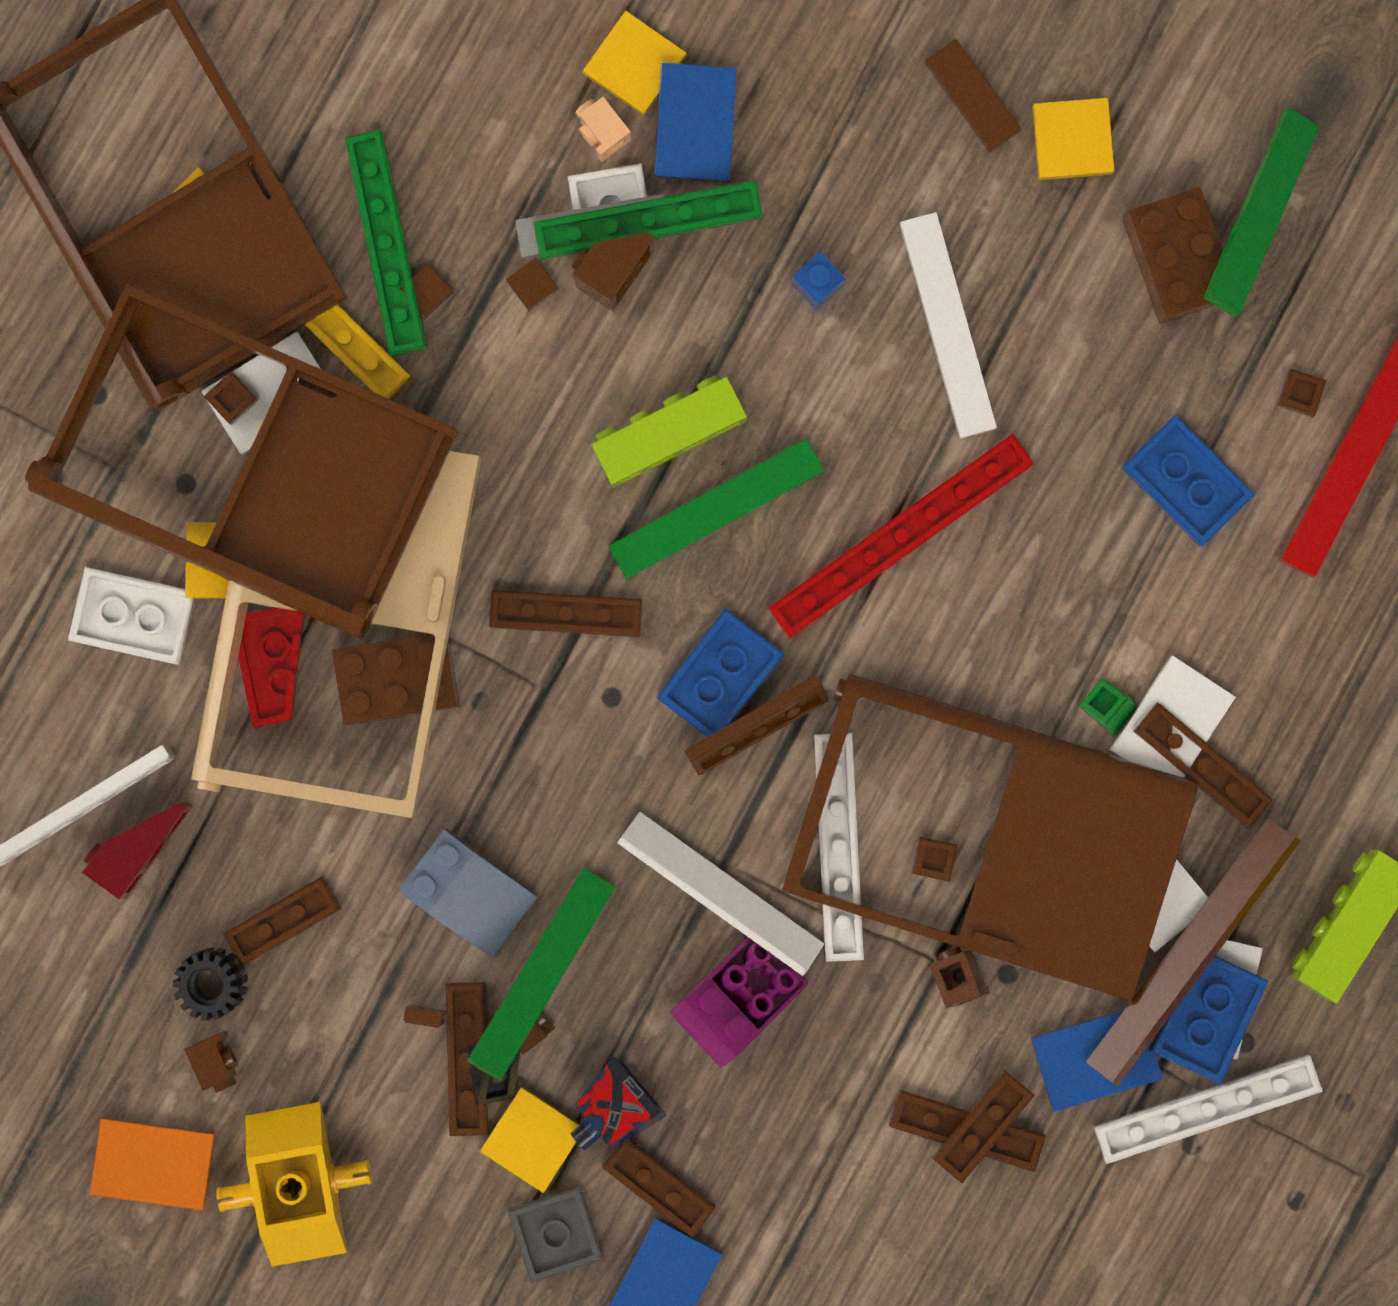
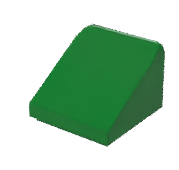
(1108, 706)

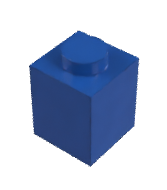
(818, 280)

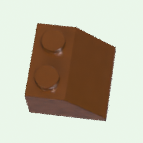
(612, 267)

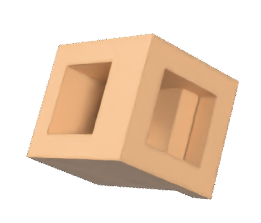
(602, 127)

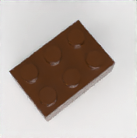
(1175, 252)
(390, 679)

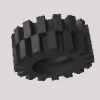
(190, 990)

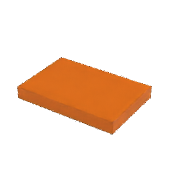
(152, 1163)

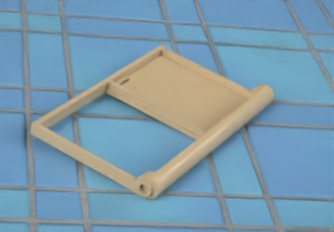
(417, 594)

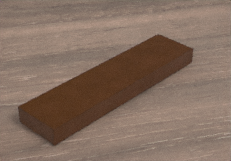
(565, 613)
(757, 725)
(1211, 771)
(464, 1029)
(938, 1120)

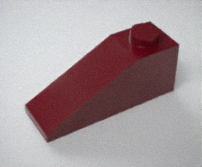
(127, 856)

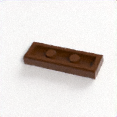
(972, 95)
(282, 921)
(983, 1126)
(659, 1187)

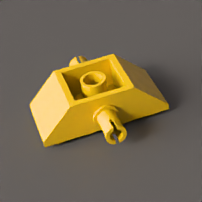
(296, 1146)

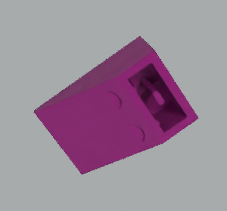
(737, 1001)

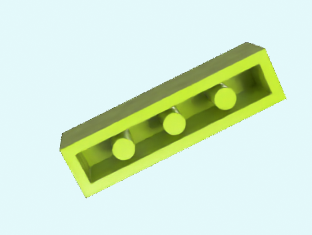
(669, 431)
(1351, 928)

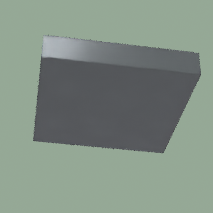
(555, 1234)

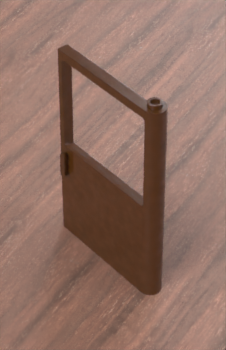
(203, 248)
(317, 499)
(1069, 860)

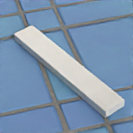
(948, 325)
(85, 803)
(840, 856)
(721, 893)
(1207, 1109)

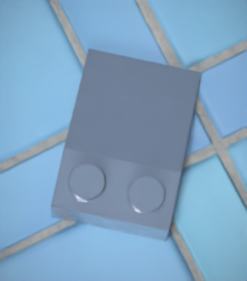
(467, 893)

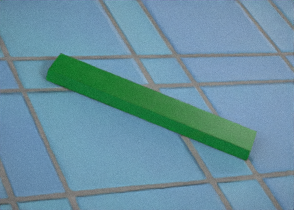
(1261, 212)
(657, 217)
(386, 243)
(716, 509)
(541, 974)

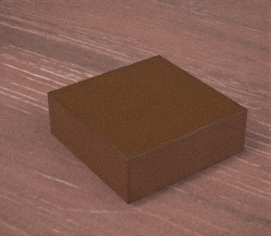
(532, 284)
(430, 290)
(1301, 393)
(231, 398)
(934, 859)
(424, 1016)

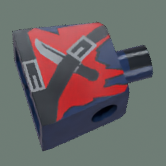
(615, 1108)

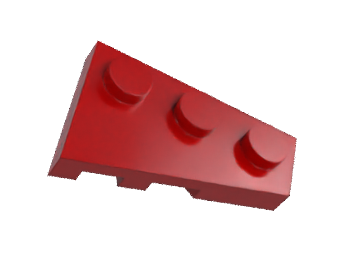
(270, 664)

